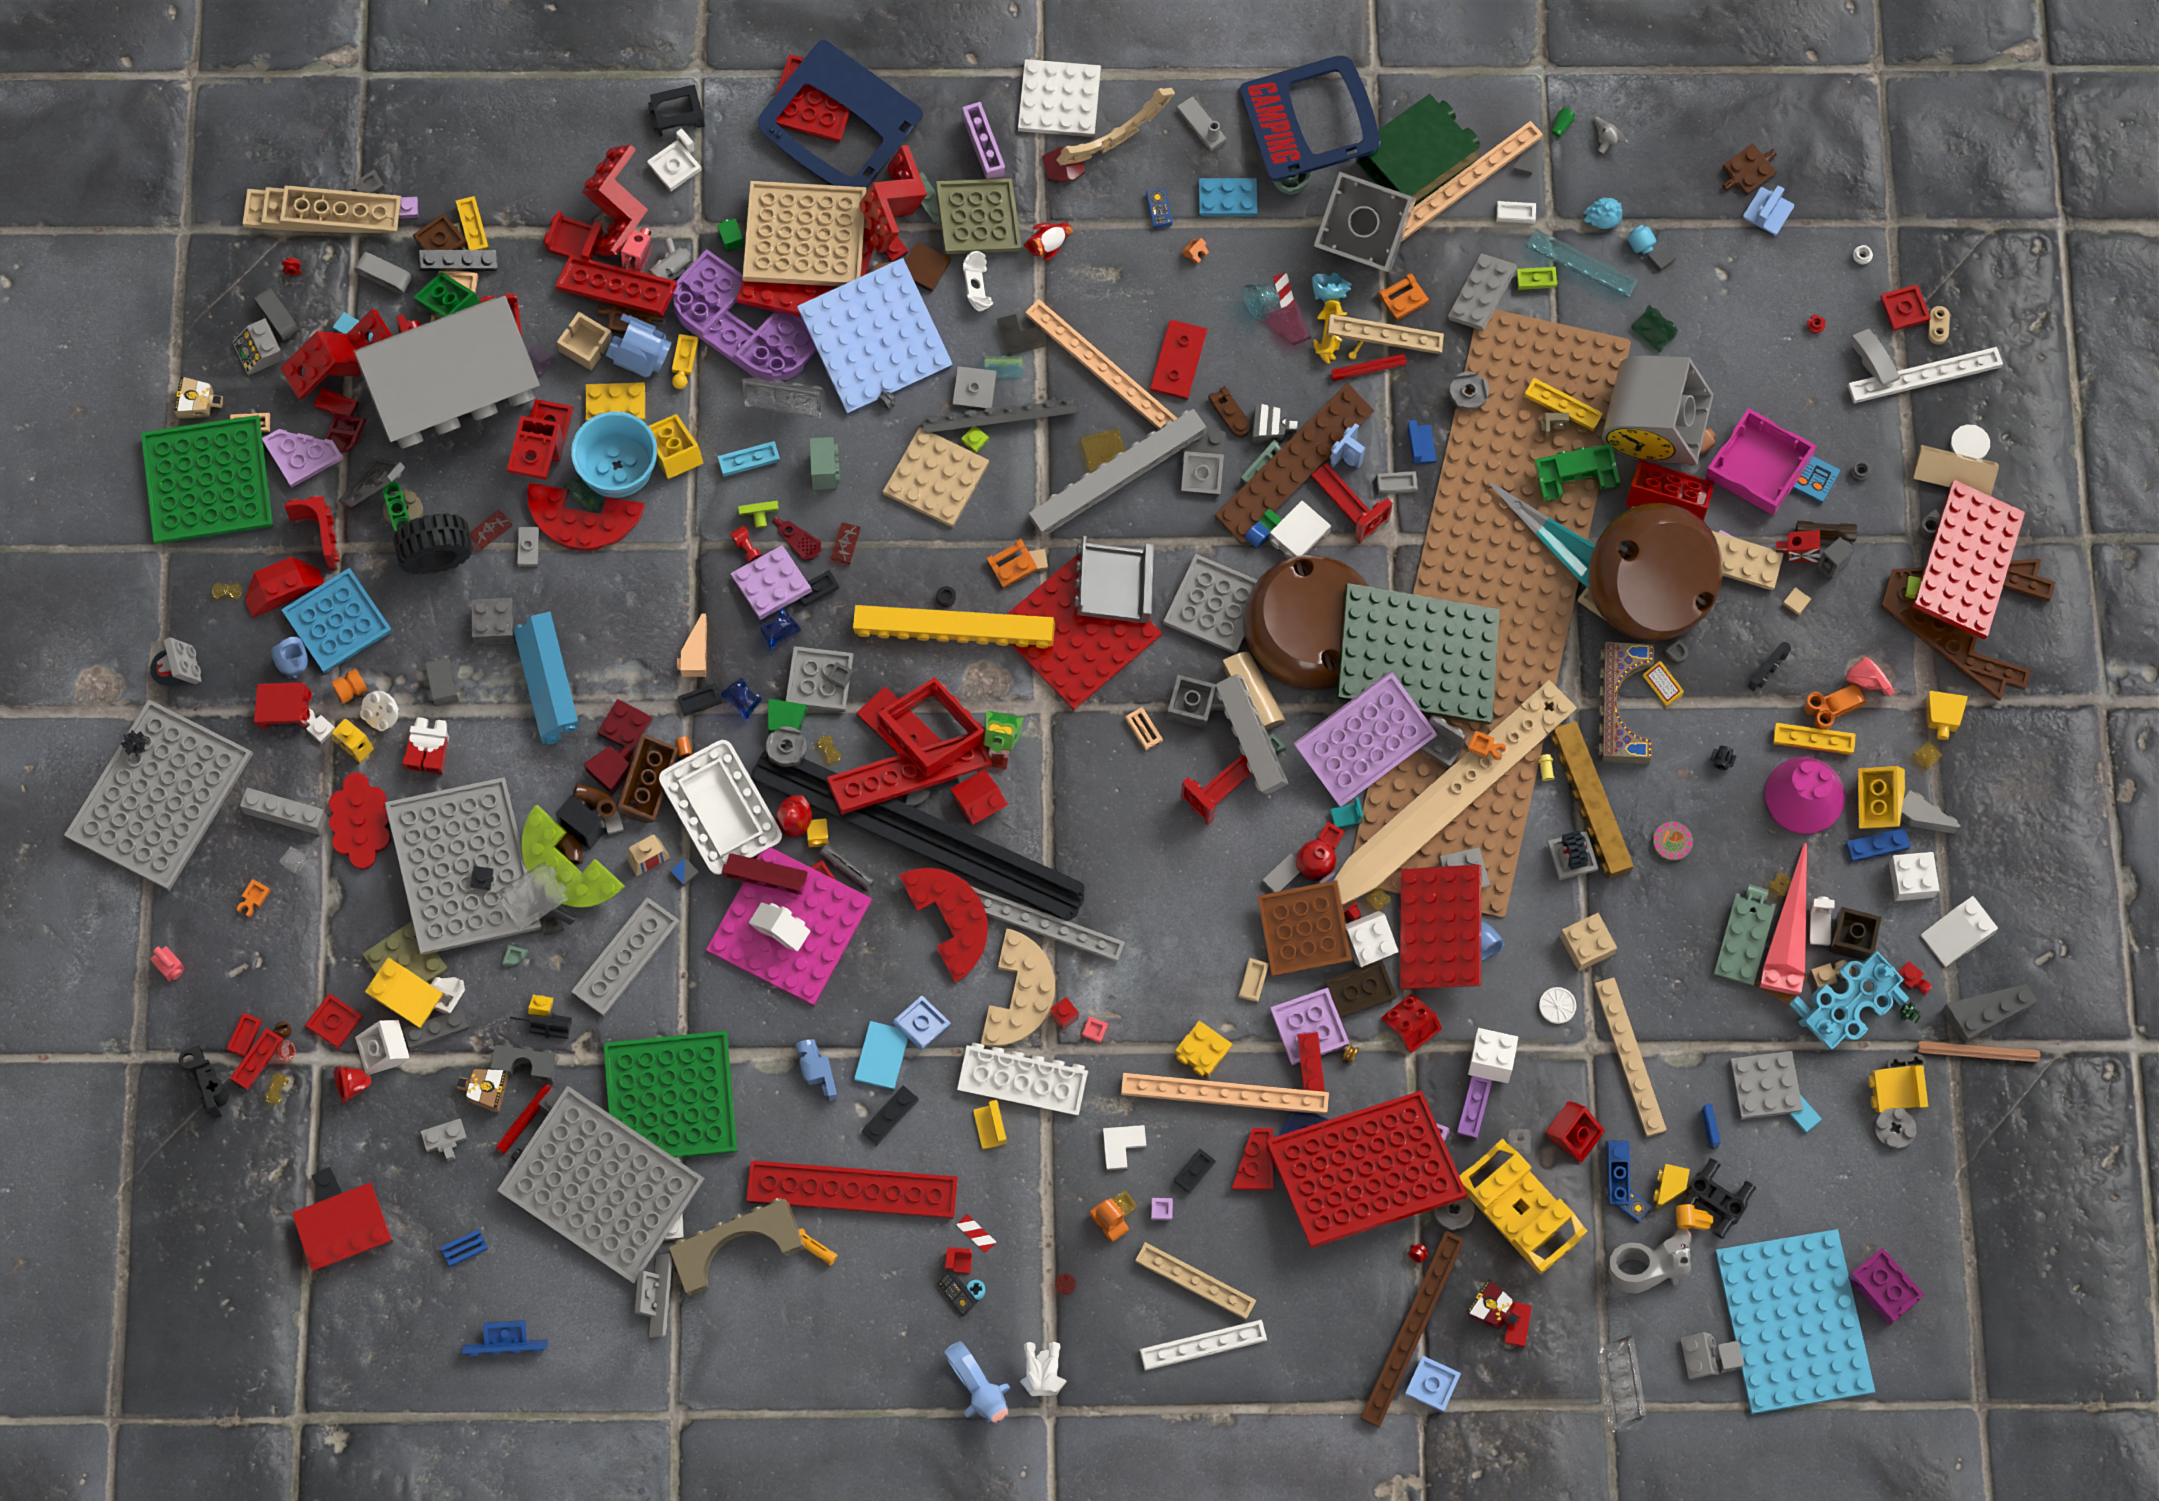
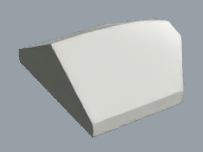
(452, 991)

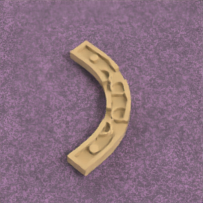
(1150, 109)

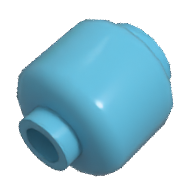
(1641, 239)

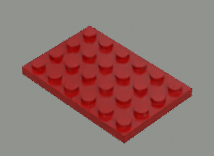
(1440, 927)

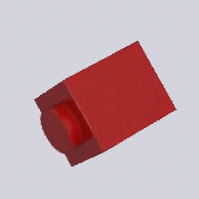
(1064, 1013)

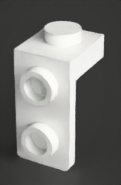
(1821, 921)

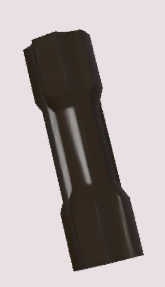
(1830, 531)

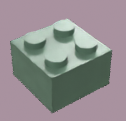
(824, 463)

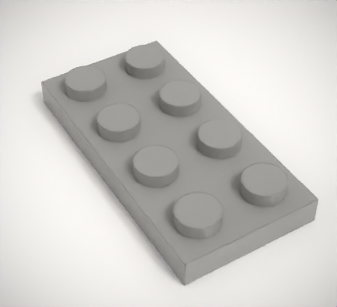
(1482, 292)

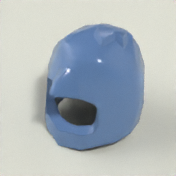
(290, 657)
(1489, 937)

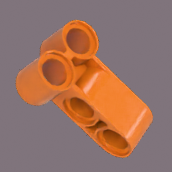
(1833, 705)
(1110, 1219)

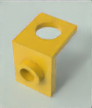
(818, 833)

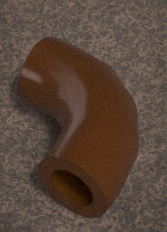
(595, 799)
(571, 848)

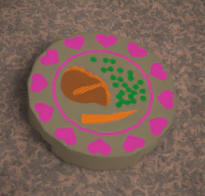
(1672, 841)

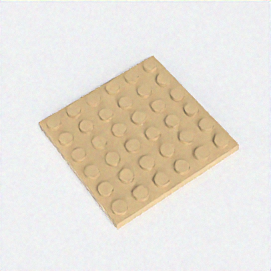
(803, 234)

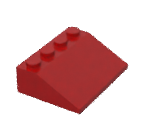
(1665, 485)
(341, 1226)

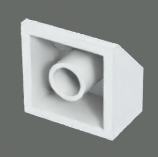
(382, 1046)

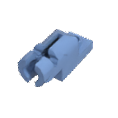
(816, 1068)

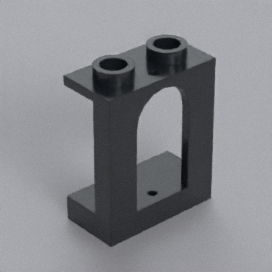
(662, 123)

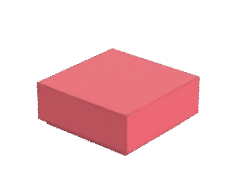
(1094, 1029)

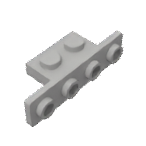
(653, 1294)

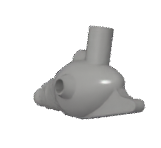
(1608, 134)

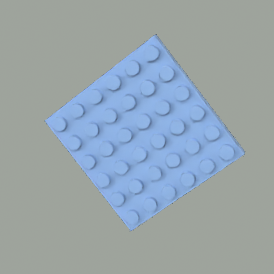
(874, 335)

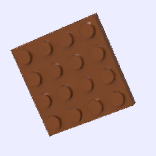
(1305, 928)

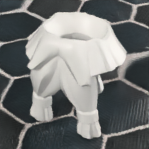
(1042, 1372)

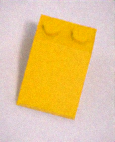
(675, 447)
(1880, 796)
(404, 992)

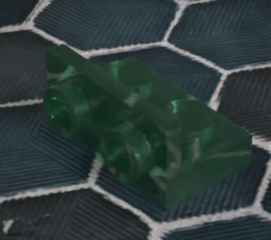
(1655, 328)

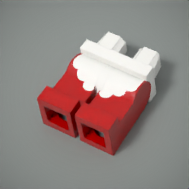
(426, 747)

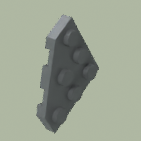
(376, 477)

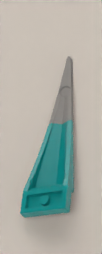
(1567, 546)

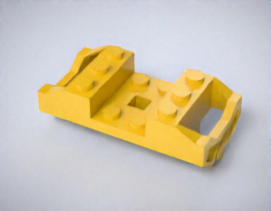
(1541, 1211)

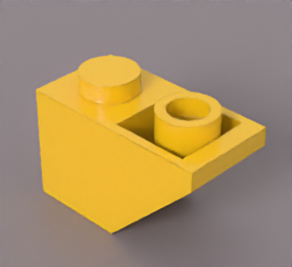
(1672, 1184)

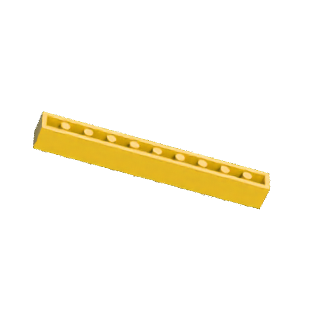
(954, 626)

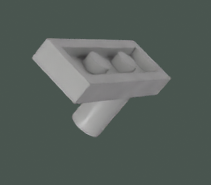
(1202, 124)

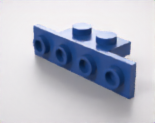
(505, 1337)

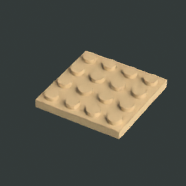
(936, 477)

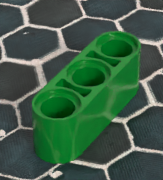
(396, 502)

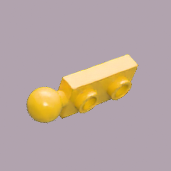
(684, 359)

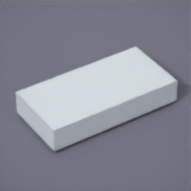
(1516, 212)

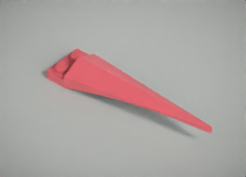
(1786, 956)

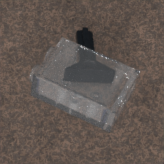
(534, 896)

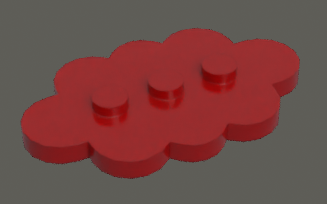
(359, 821)

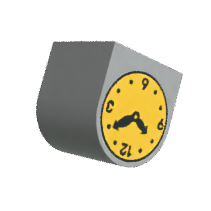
(1658, 410)

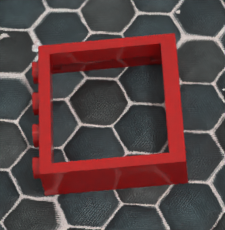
(963, 716)

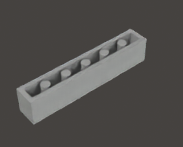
(1251, 734)

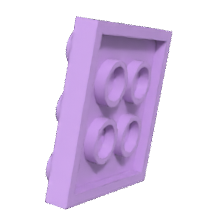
(771, 582)
(1309, 1014)

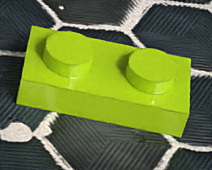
(1536, 278)

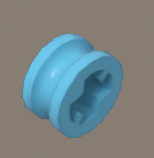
(980, 1293)

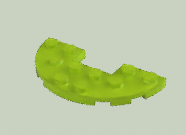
(538, 846)

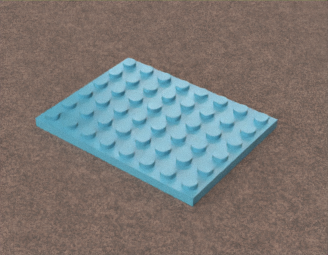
(1795, 1321)

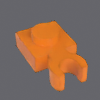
(1483, 745)
(254, 895)

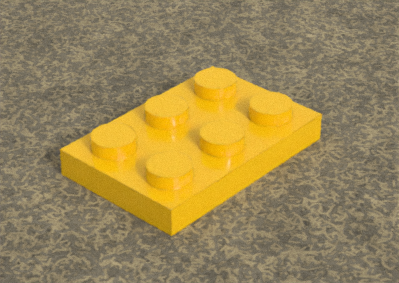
(615, 397)

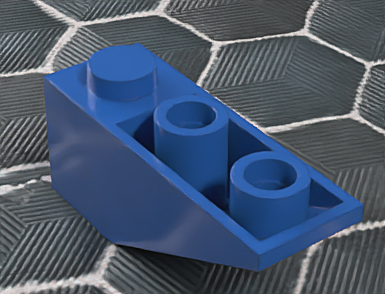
(1618, 1170)

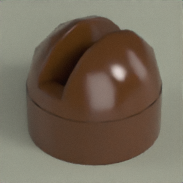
(284, 1033)

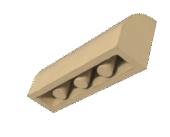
(1944, 466)
(1245, 666)

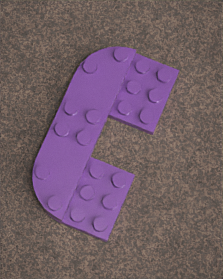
(702, 307)

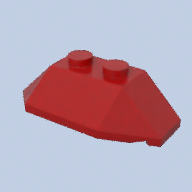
(281, 584)

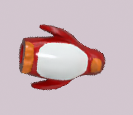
(1047, 239)

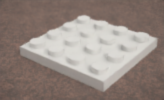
(1059, 98)

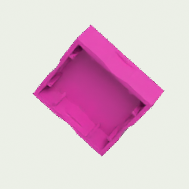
(1761, 462)

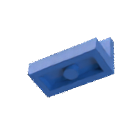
(1421, 443)

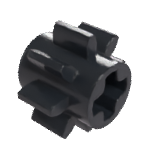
(132, 738)
(1723, 757)

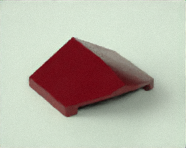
(1064, 172)
(345, 431)

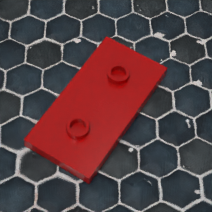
(1178, 359)
(908, 721)

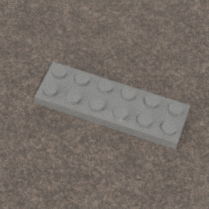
(625, 957)

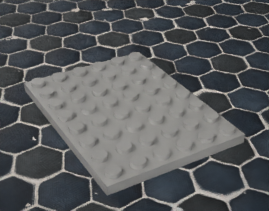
(160, 803)
(436, 847)
(601, 1184)

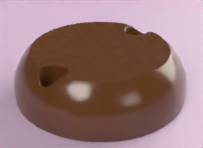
(1660, 576)
(1297, 619)

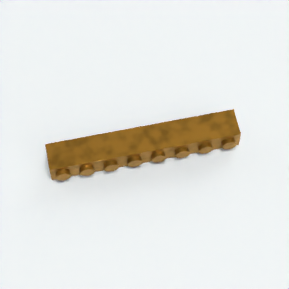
(1592, 800)

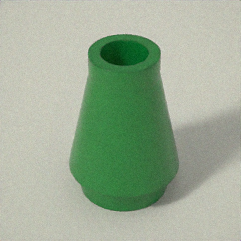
(1563, 120)

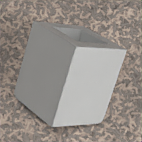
(1730, 1357)

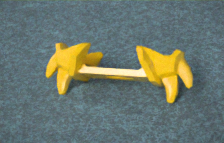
(1329, 343)

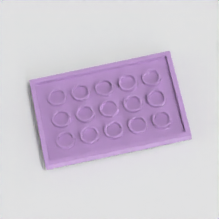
(1365, 738)

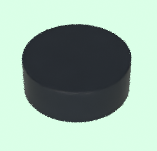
(946, 596)

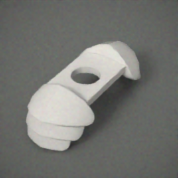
(973, 268)

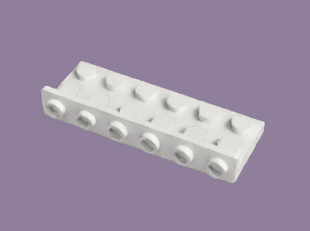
(1023, 1079)

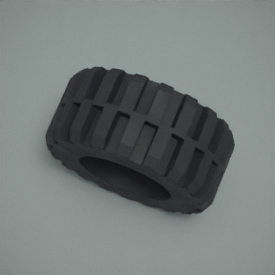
(433, 543)

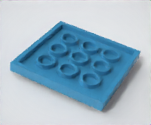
(336, 620)

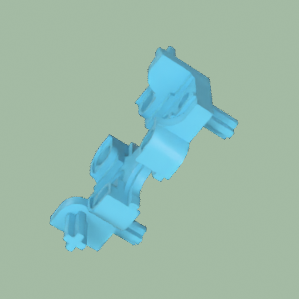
(1821, 1017)

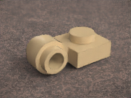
(1827, 975)

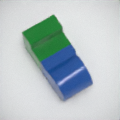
(1261, 530)

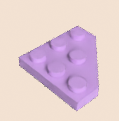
(300, 454)

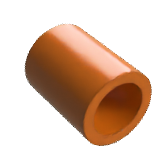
(684, 747)

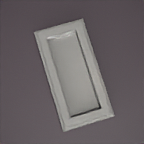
(1396, 483)
(1282, 874)

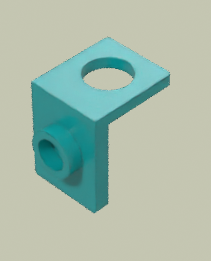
(1347, 815)

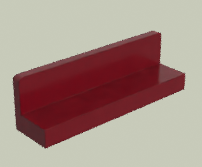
(765, 874)

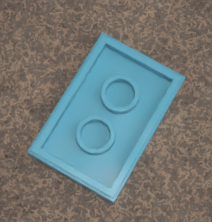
(881, 1056)

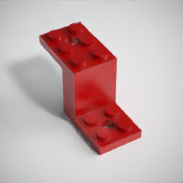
(892, 198)
(614, 200)
(332, 354)
(540, 439)

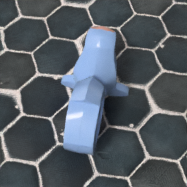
(986, 1397)

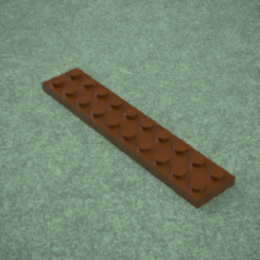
(1293, 462)

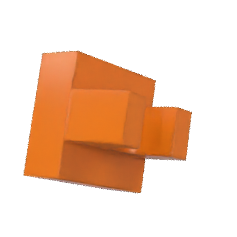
(1192, 249)

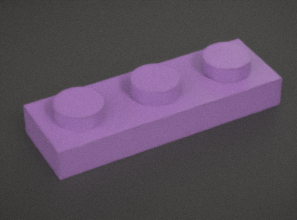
(1474, 1107)

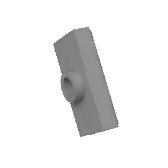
(528, 546)

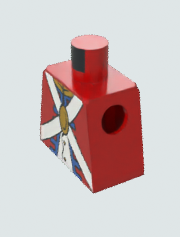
(1801, 546)

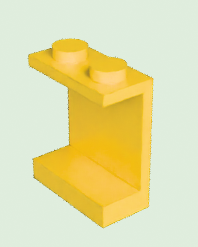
(1898, 1088)

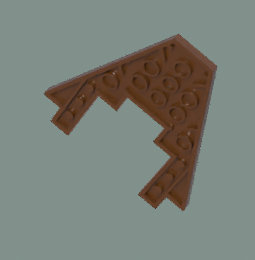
(1958, 644)

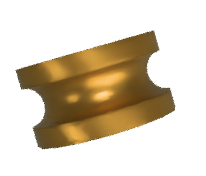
(1350, 1053)

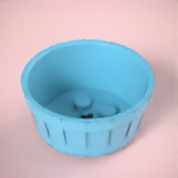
(610, 439)

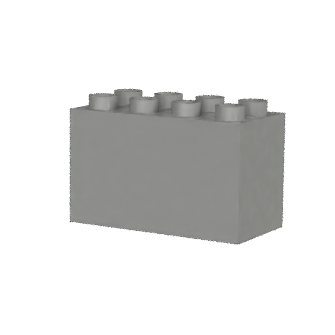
(447, 371)

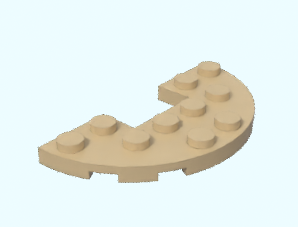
(1031, 995)

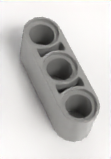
(383, 273)

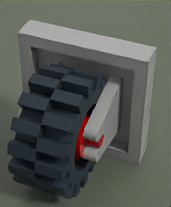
(1572, 855)

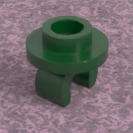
(1910, 1012)

